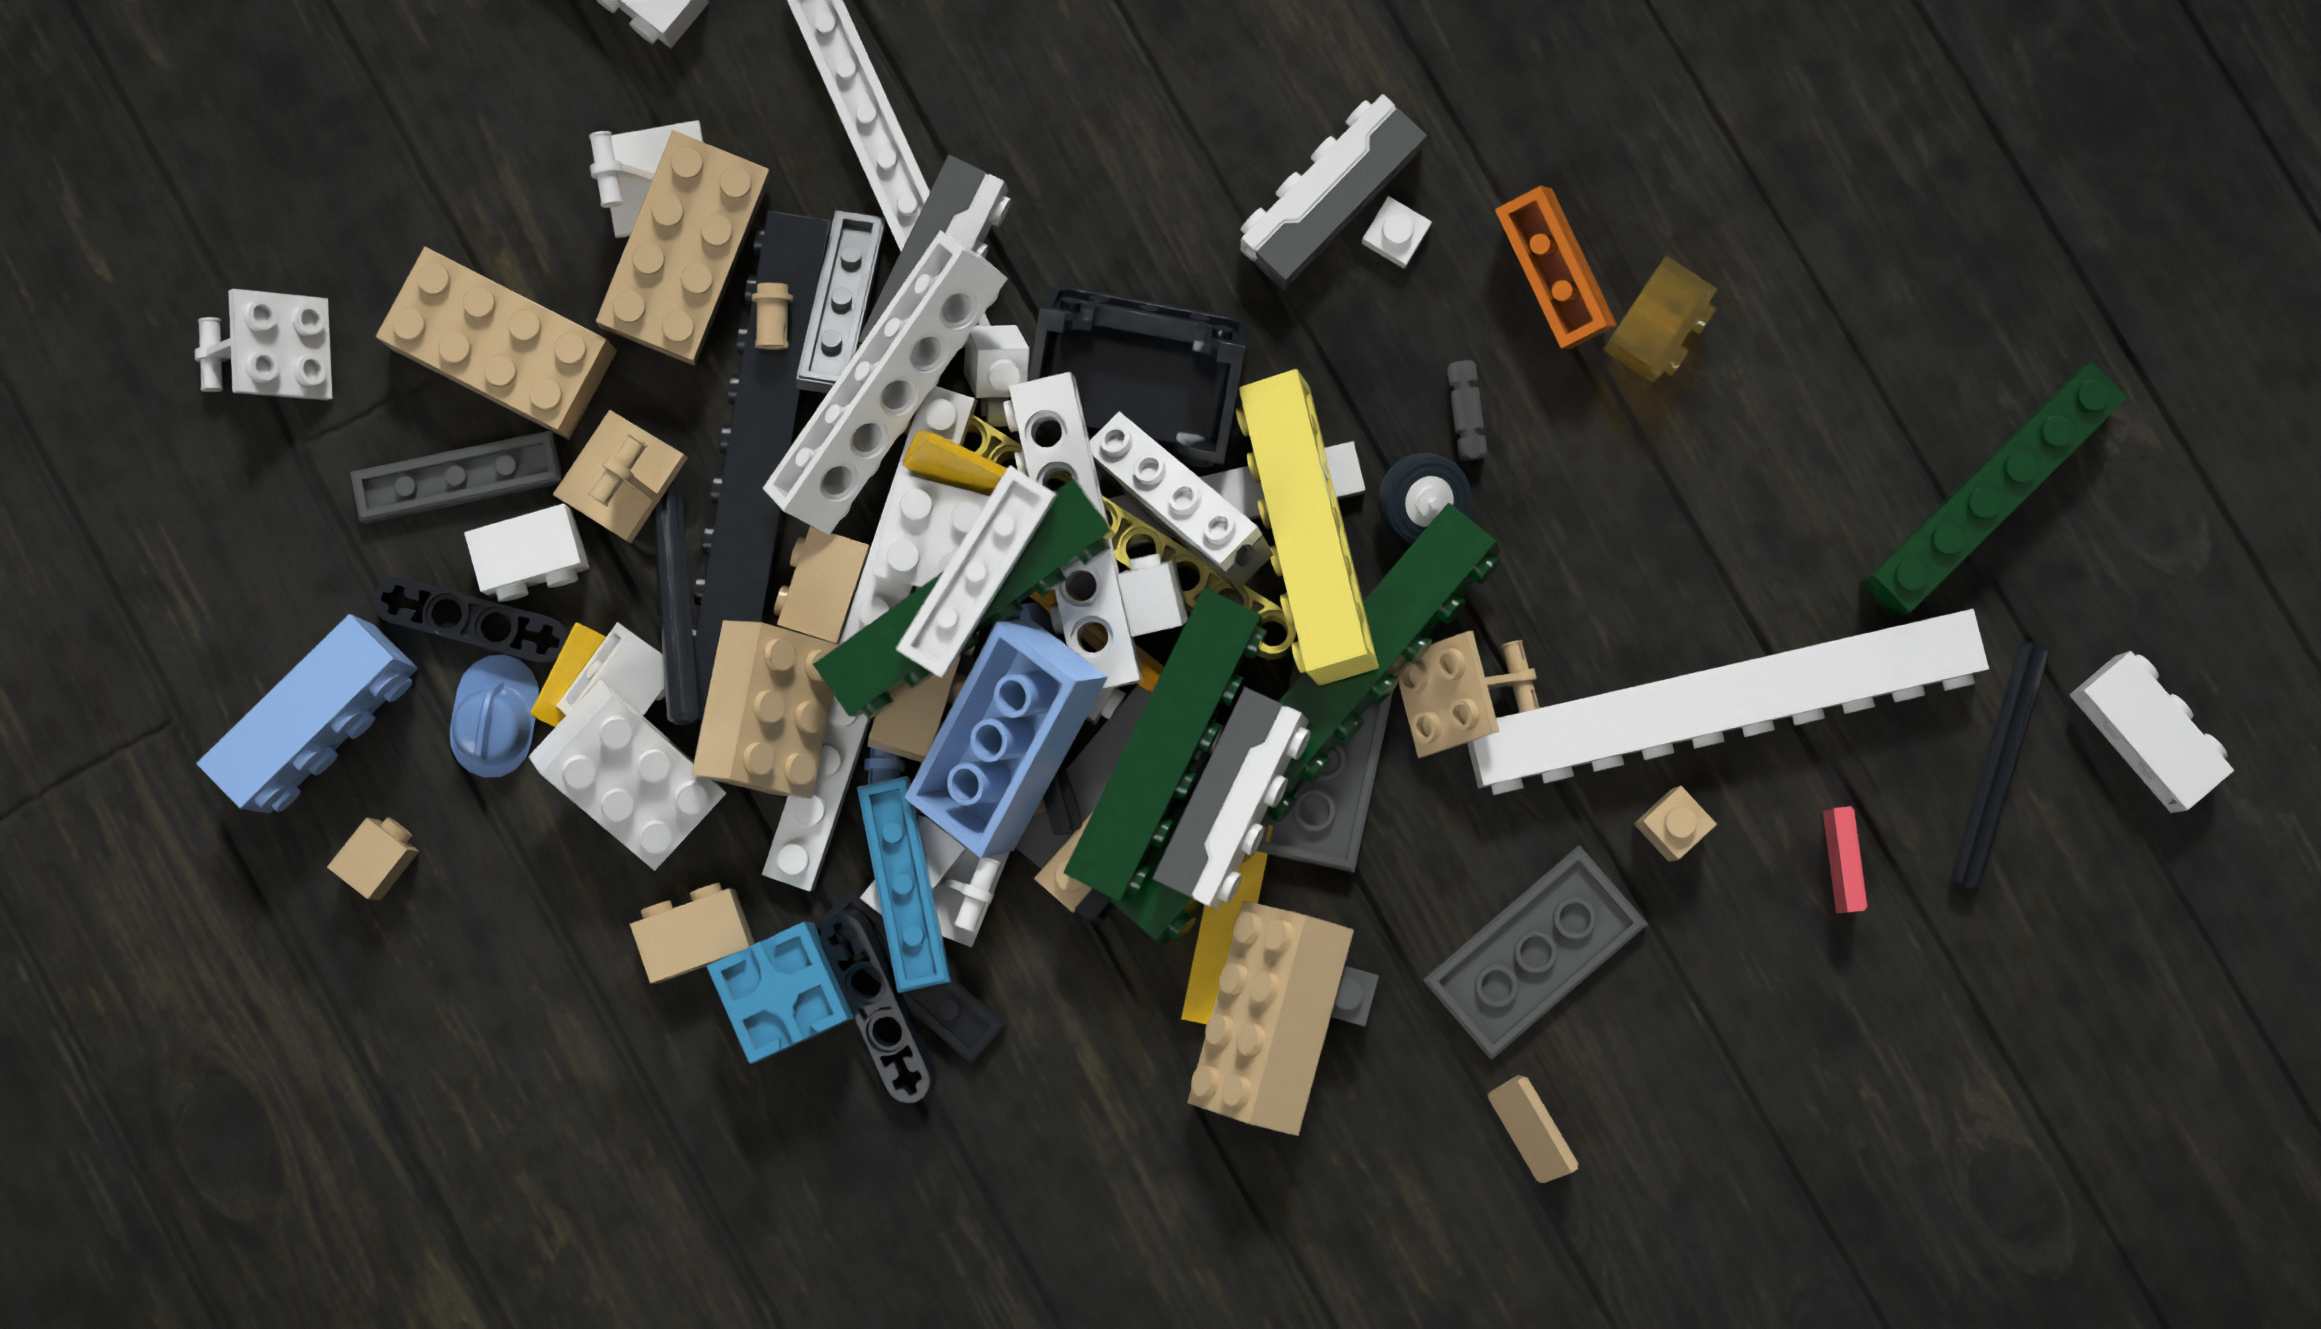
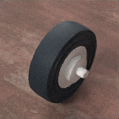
(1417, 492)

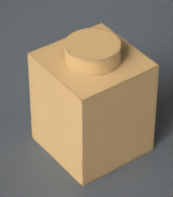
(1675, 823)
(374, 857)

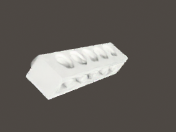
(860, 395)
(1058, 400)

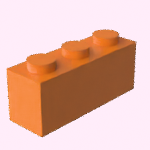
(1556, 267)

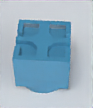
(780, 992)

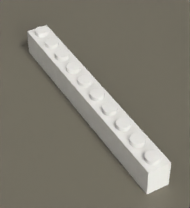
(1728, 699)

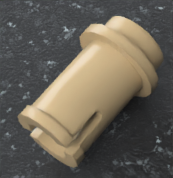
(772, 315)

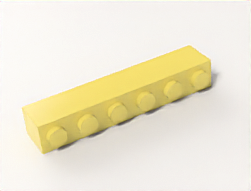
(1307, 529)

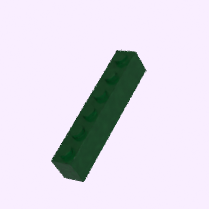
(1993, 490)
(870, 668)
(1164, 746)

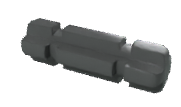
(1467, 410)

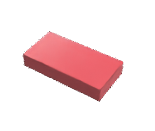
(1845, 860)

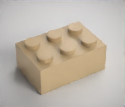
(765, 710)

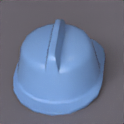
(492, 716)

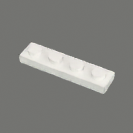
(976, 572)

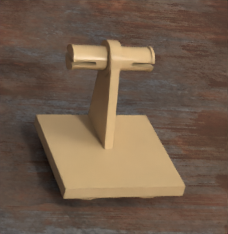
(620, 476)
(1450, 695)

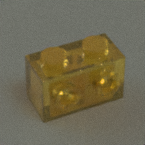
(1660, 321)

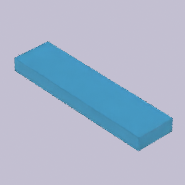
(904, 885)

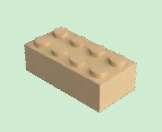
(683, 248)
(496, 343)
(1270, 1017)

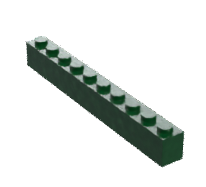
(1401, 615)

